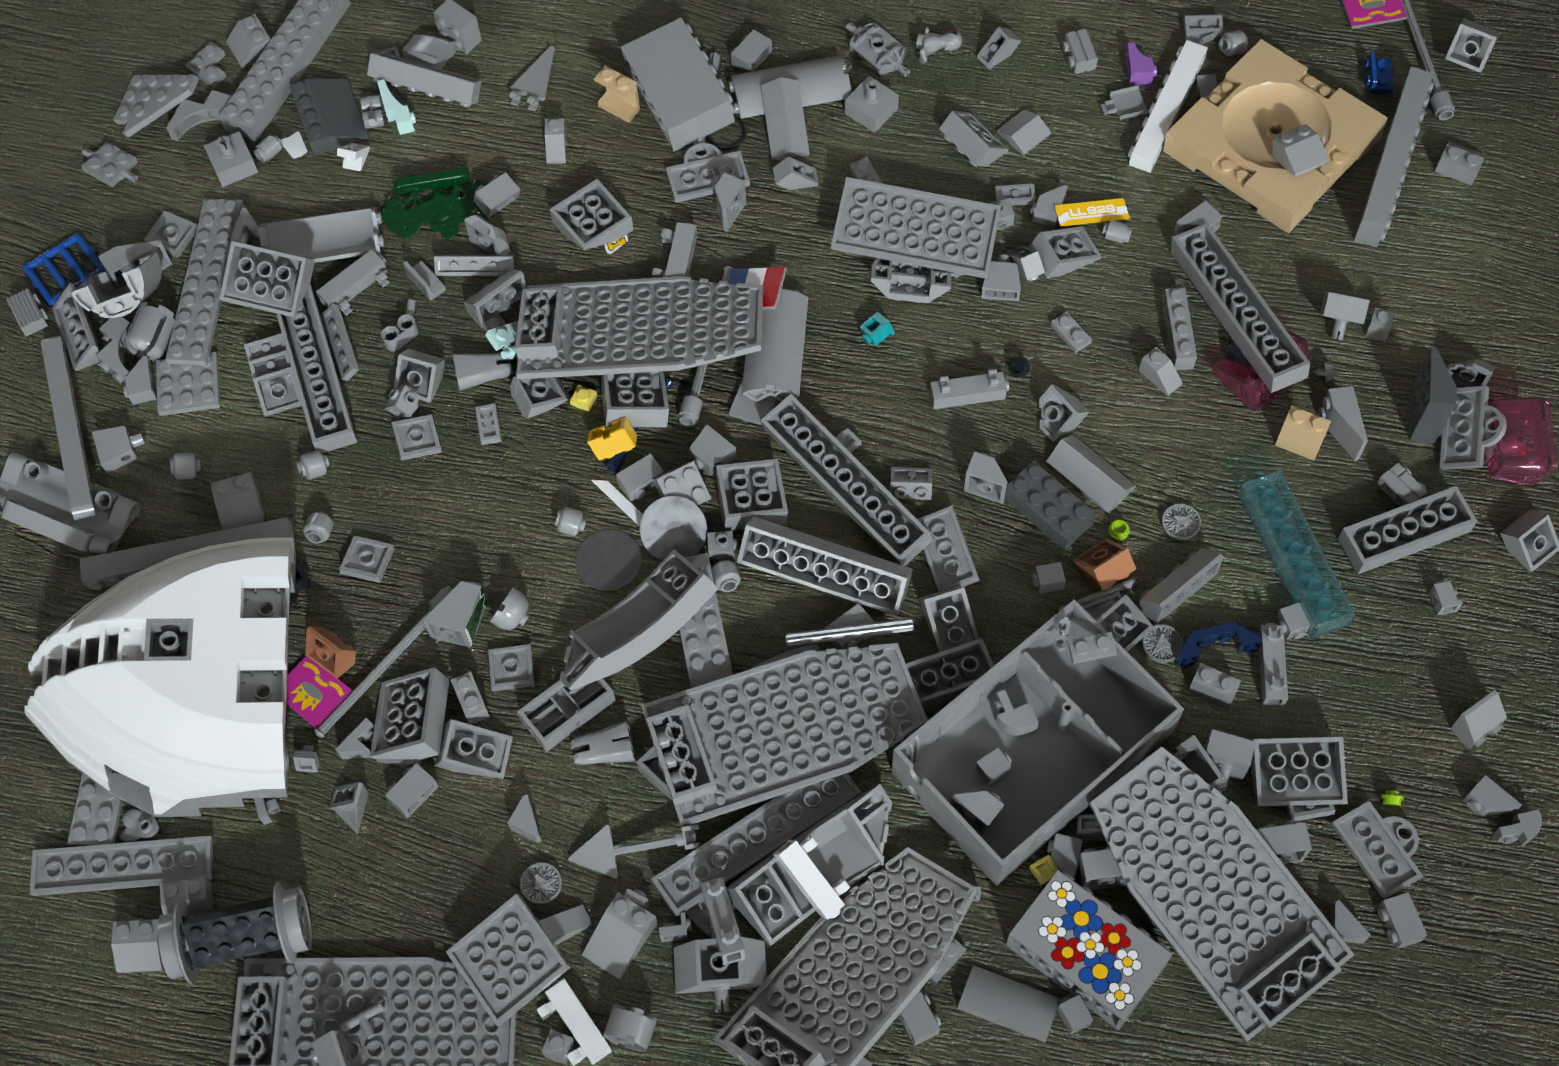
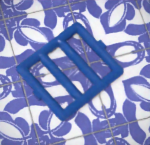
(62, 249)

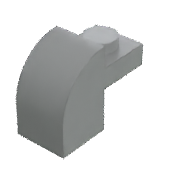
(1014, 720)

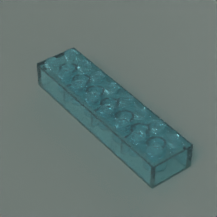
(1296, 553)

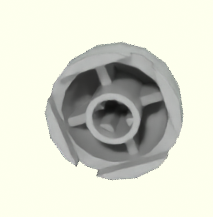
(511, 611)

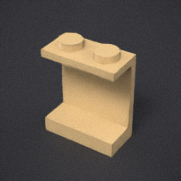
(620, 95)
(1302, 433)

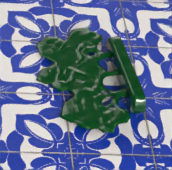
(442, 211)

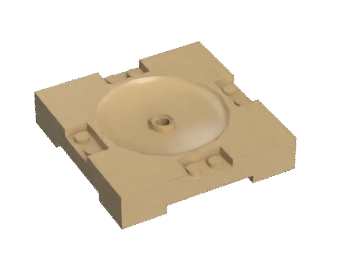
(1261, 99)

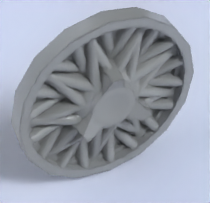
(1181, 522)
(1162, 644)
(540, 883)

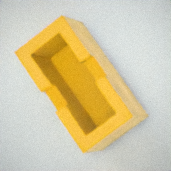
(613, 439)

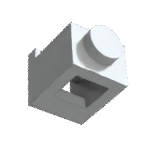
(1444, 598)

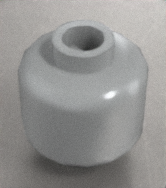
(1233, 43)
(312, 465)
(184, 466)
(570, 521)
(318, 527)
(726, 576)

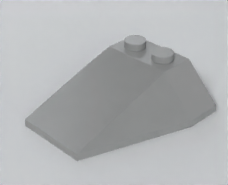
(908, 281)

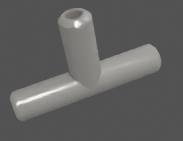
(362, 1019)

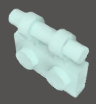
(503, 338)

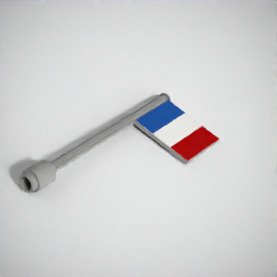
(772, 283)

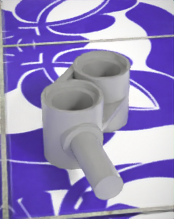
(372, 111)
(399, 332)

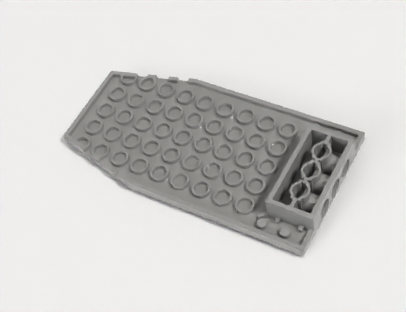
(635, 326)
(781, 727)
(1217, 892)
(853, 970)
(425, 1018)

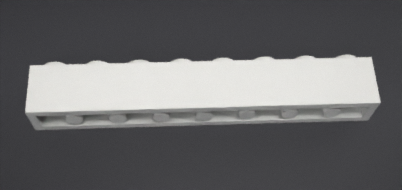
(1168, 105)

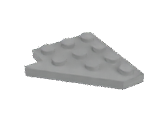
(150, 98)

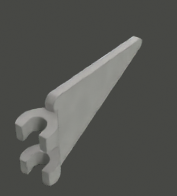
(534, 81)

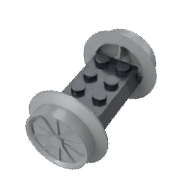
(234, 932)

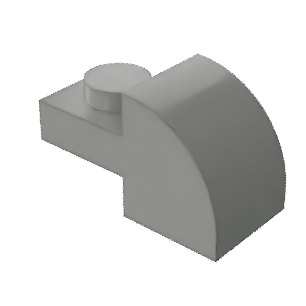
(1523, 828)

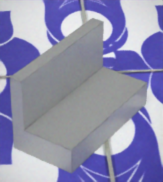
(425, 280)

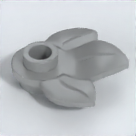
(138, 825)

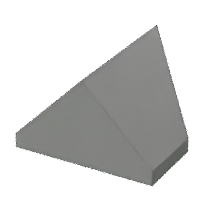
(350, 803)

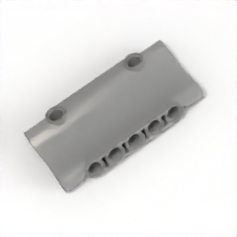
(44, 507)

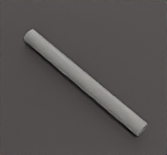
(1100, 594)

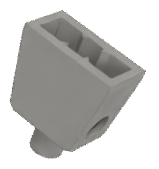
(1002, 280)
(116, 447)
(711, 450)

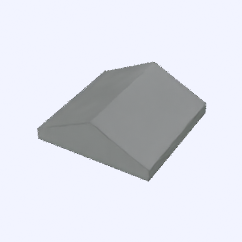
(1024, 131)

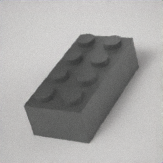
(1049, 505)

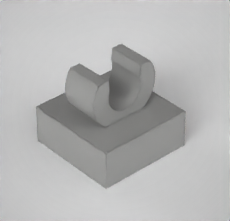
(306, 760)
(266, 808)

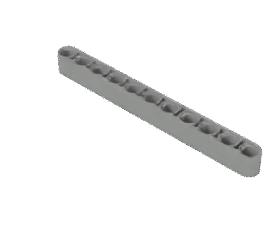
(68, 428)

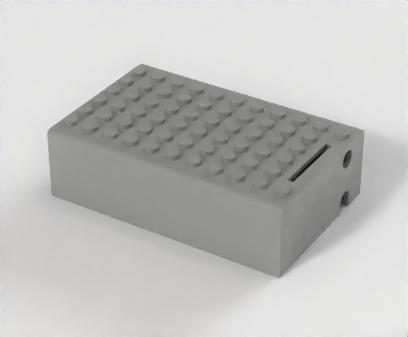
(1090, 732)

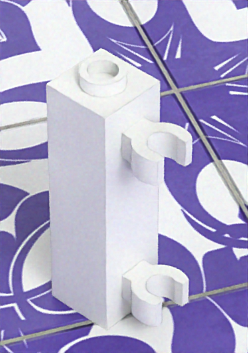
(809, 879)
(577, 1021)

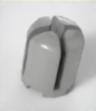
(150, 331)

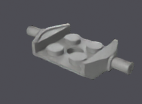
(884, 58)

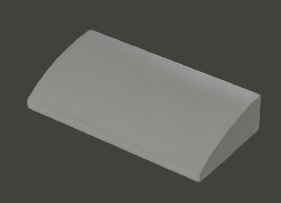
(1009, 1003)

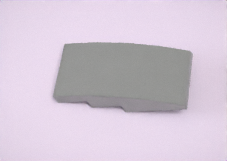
(272, 375)

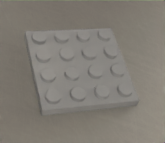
(508, 959)

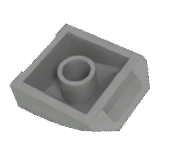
(429, 50)
(487, 236)
(537, 395)

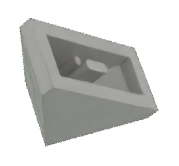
(524, 821)
(1347, 925)

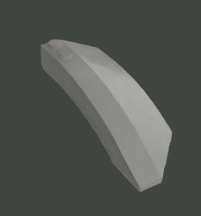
(637, 622)
(847, 849)

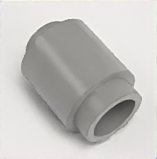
(268, 148)
(1117, 231)

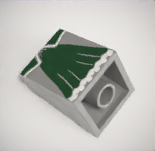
(458, 615)

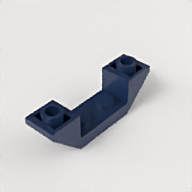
(1243, 639)

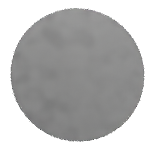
(671, 525)
(608, 560)

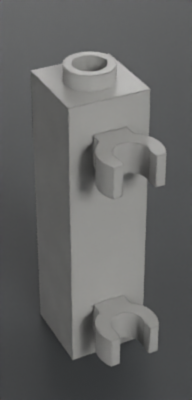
(681, 252)
(353, 281)
(968, 390)
(1273, 665)
(722, 921)

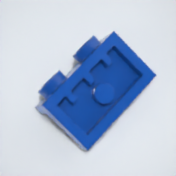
(1379, 75)

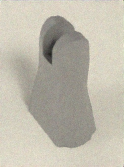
(480, 368)
(605, 746)

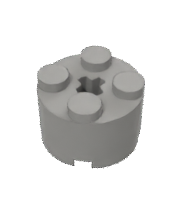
(629, 1028)

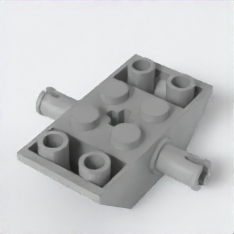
(698, 972)

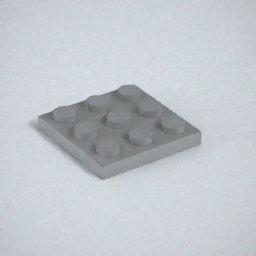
(187, 386)

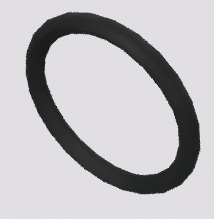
(734, 145)

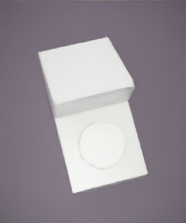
(353, 155)

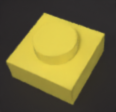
(583, 398)
(1044, 870)

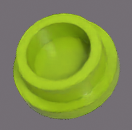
(1119, 530)
(1392, 798)

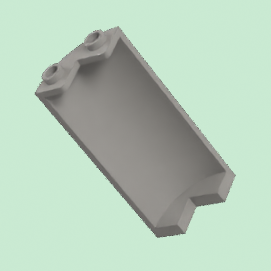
(818, 79)
(326, 235)
(779, 364)

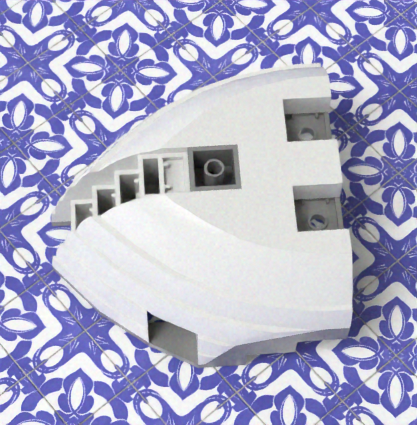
(169, 678)

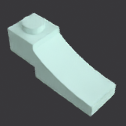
(396, 111)

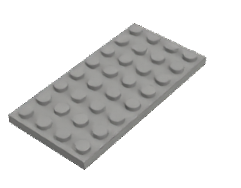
(916, 227)

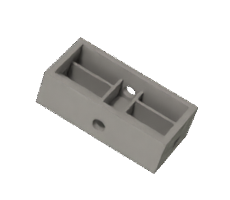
(562, 711)

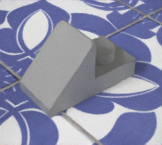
(244, 228)
(353, 745)

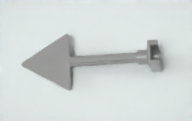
(601, 854)

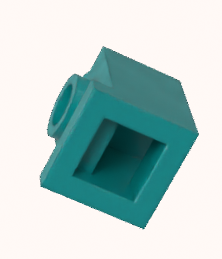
(876, 329)

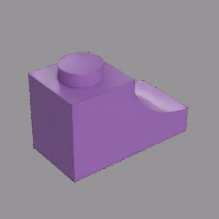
(1139, 67)

